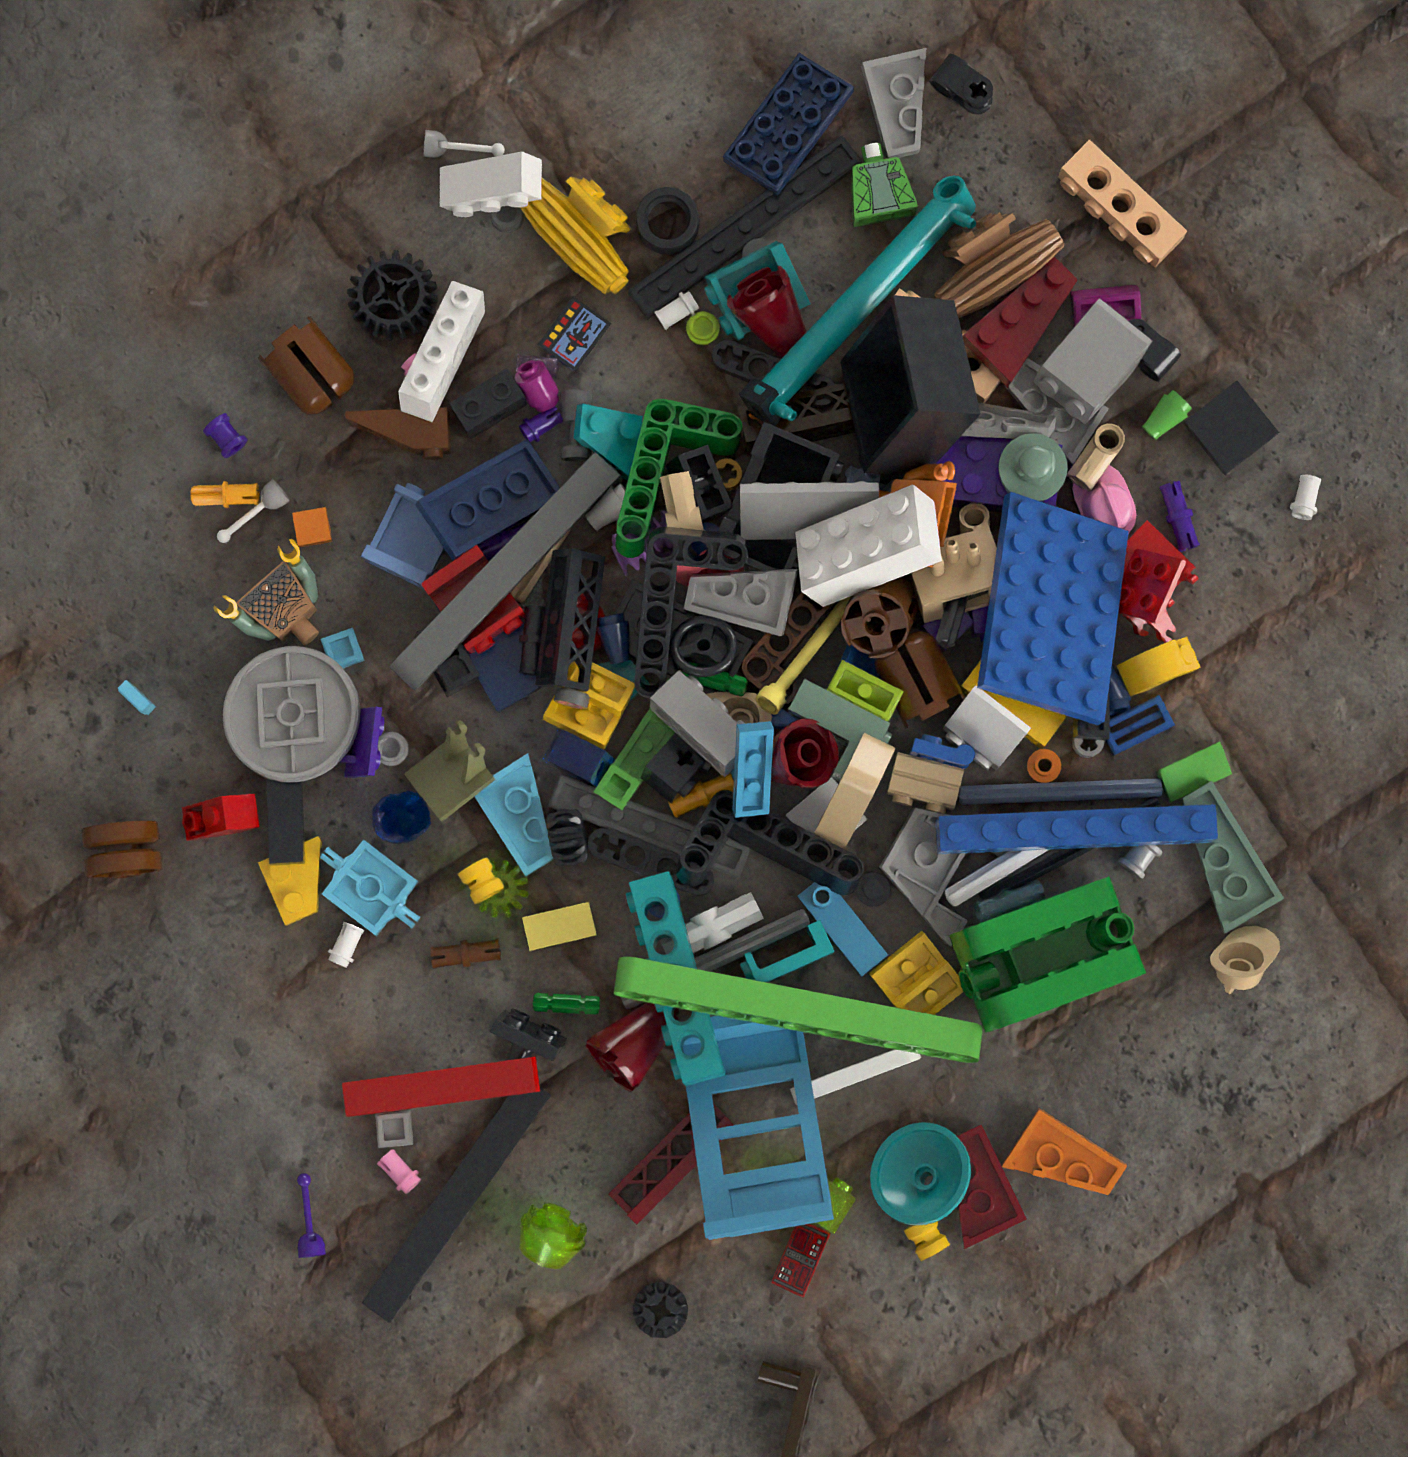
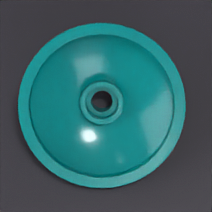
(907, 1161)

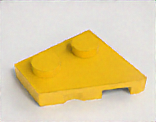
(295, 885)

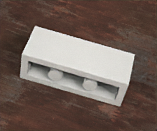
(490, 184)

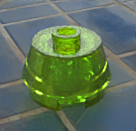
(550, 1236)

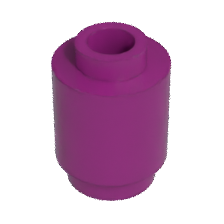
(537, 385)

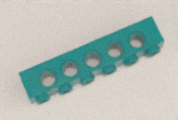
(661, 891)

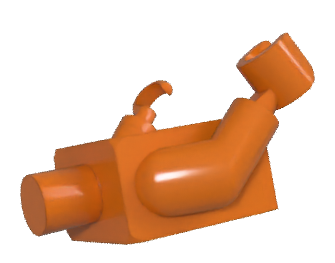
(930, 481)

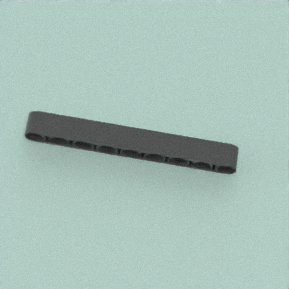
(504, 571)

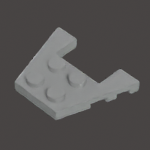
(923, 873)

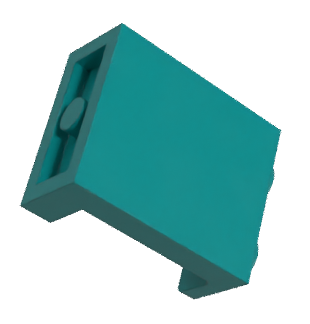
(724, 282)
(820, 949)

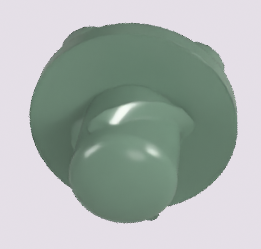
(1033, 466)

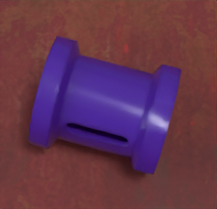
(225, 435)

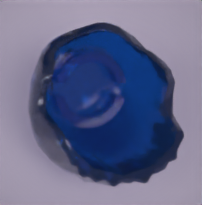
(401, 817)

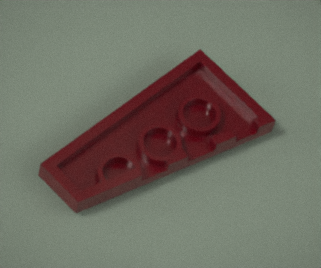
(1015, 325)

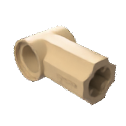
(1096, 458)
(680, 502)

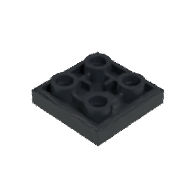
(1231, 428)

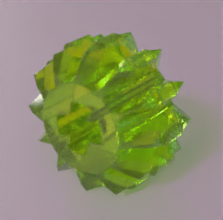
(510, 894)

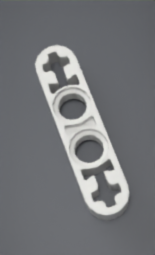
(859, 1072)

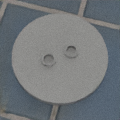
(291, 714)

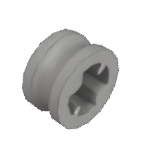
(1087, 754)

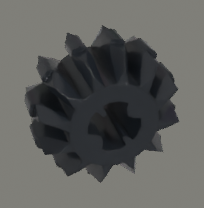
(567, 837)

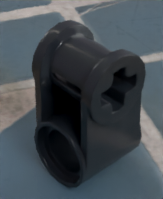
(958, 82)
(1160, 354)

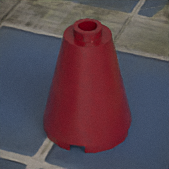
(769, 309)
(803, 754)
(630, 1045)

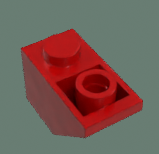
(220, 816)

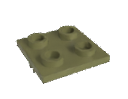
(451, 773)

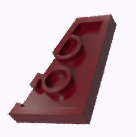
(989, 1200)

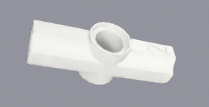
(719, 923)

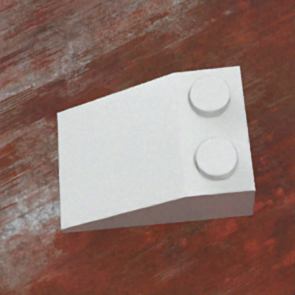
(986, 728)

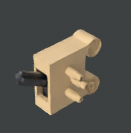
(961, 578)

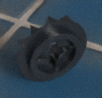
(651, 1296)

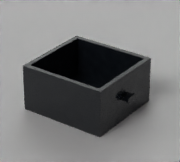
(909, 385)

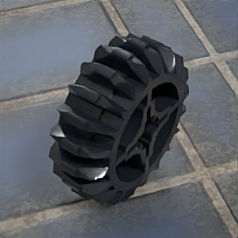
(405, 289)

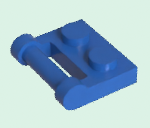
(931, 749)

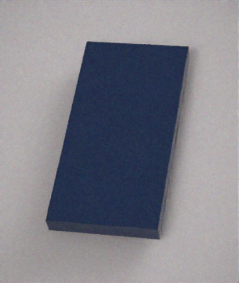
(788, 123)
(500, 671)

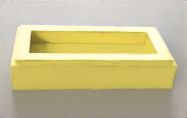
(559, 926)

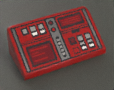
(800, 1258)

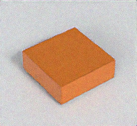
(312, 527)

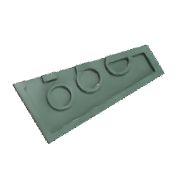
(1231, 866)

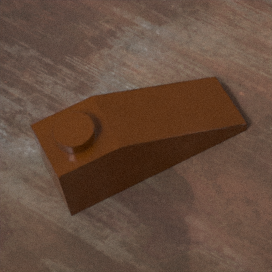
(407, 430)

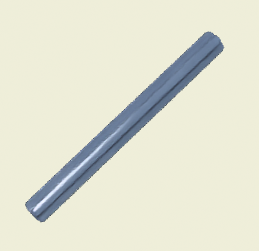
(1060, 791)

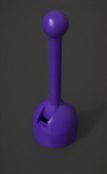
(310, 1243)

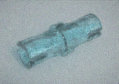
(1009, 901)

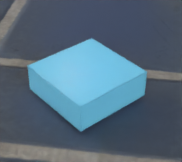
(343, 648)
(136, 698)

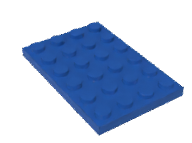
(1053, 609)

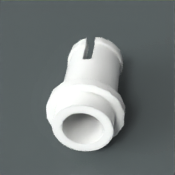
(677, 310)
(1306, 497)
(345, 945)

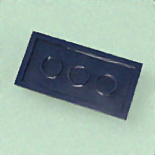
(488, 499)

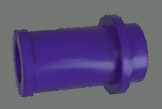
(540, 424)

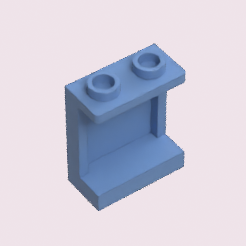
(405, 540)

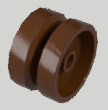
(121, 854)

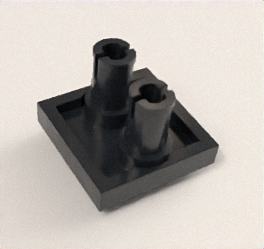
(527, 1036)

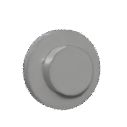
(392, 748)

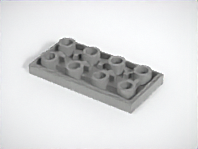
(783, 509)

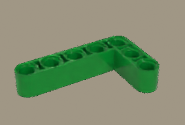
(653, 463)

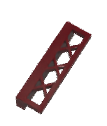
(672, 1177)

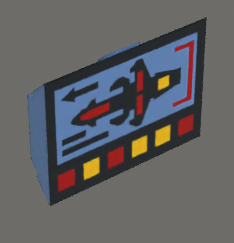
(574, 334)

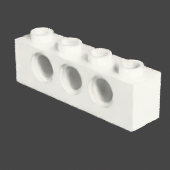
(441, 351)

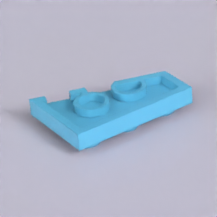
(517, 814)

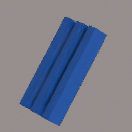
(1163, 712)

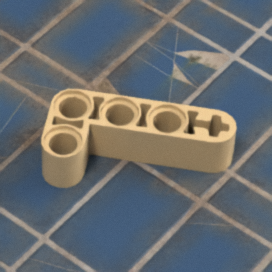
(854, 790)

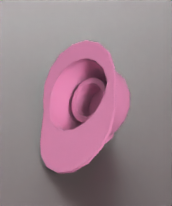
(1108, 501)

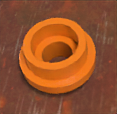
(1038, 775)

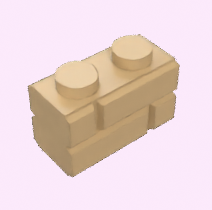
(925, 783)

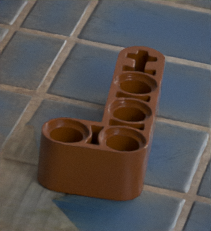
(774, 659)

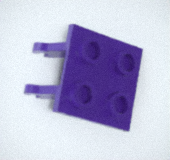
(364, 752)

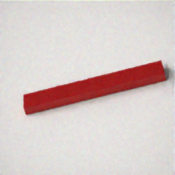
(441, 1087)

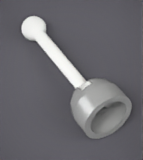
(436, 145)
(271, 497)

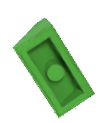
(1194, 772)

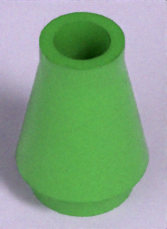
(1167, 414)

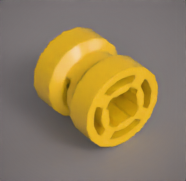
(481, 880)
(927, 1239)

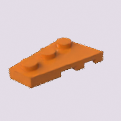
(1062, 1154)

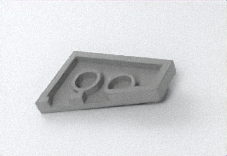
(1009, 423)
(744, 598)

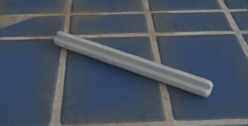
(744, 944)

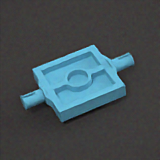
(370, 887)

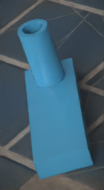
(752, 769)
(843, 927)

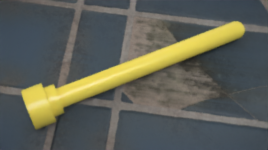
(772, 697)

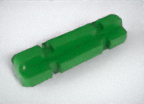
(724, 681)
(566, 1003)

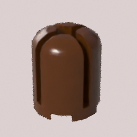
(295, 377)
(880, 617)
(933, 670)

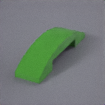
(624, 774)

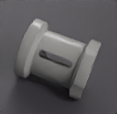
(1139, 858)

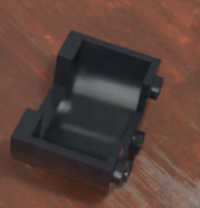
(779, 459)

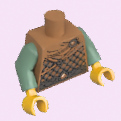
(278, 602)

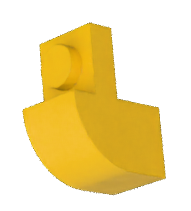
(1158, 666)

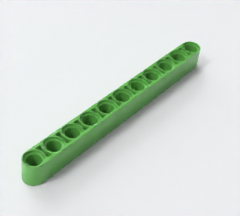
(797, 1009)

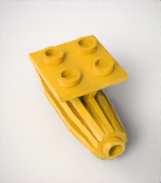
(579, 231)

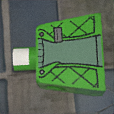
(880, 189)

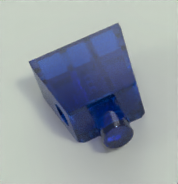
(578, 758)

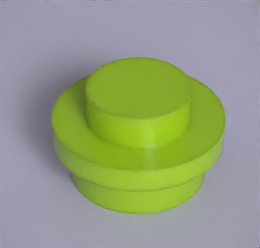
(702, 328)

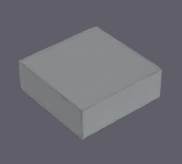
(394, 1129)

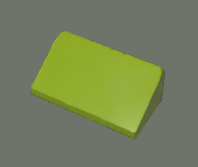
(865, 690)

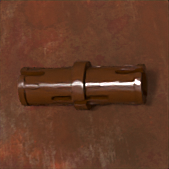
(465, 953)

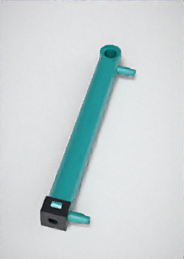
(949, 206)

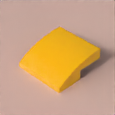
(607, 702)
(917, 977)

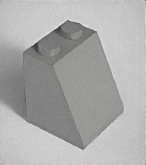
(1092, 361)

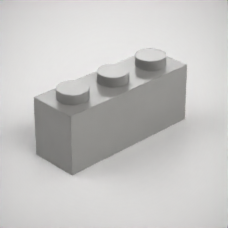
(698, 720)

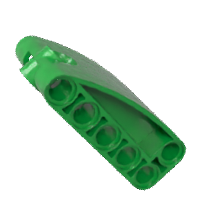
(1046, 954)

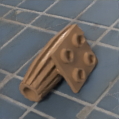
(996, 260)

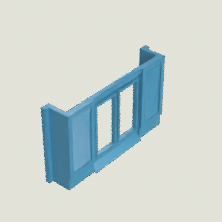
(769, 1195)

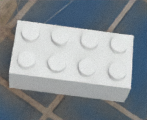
(868, 546)

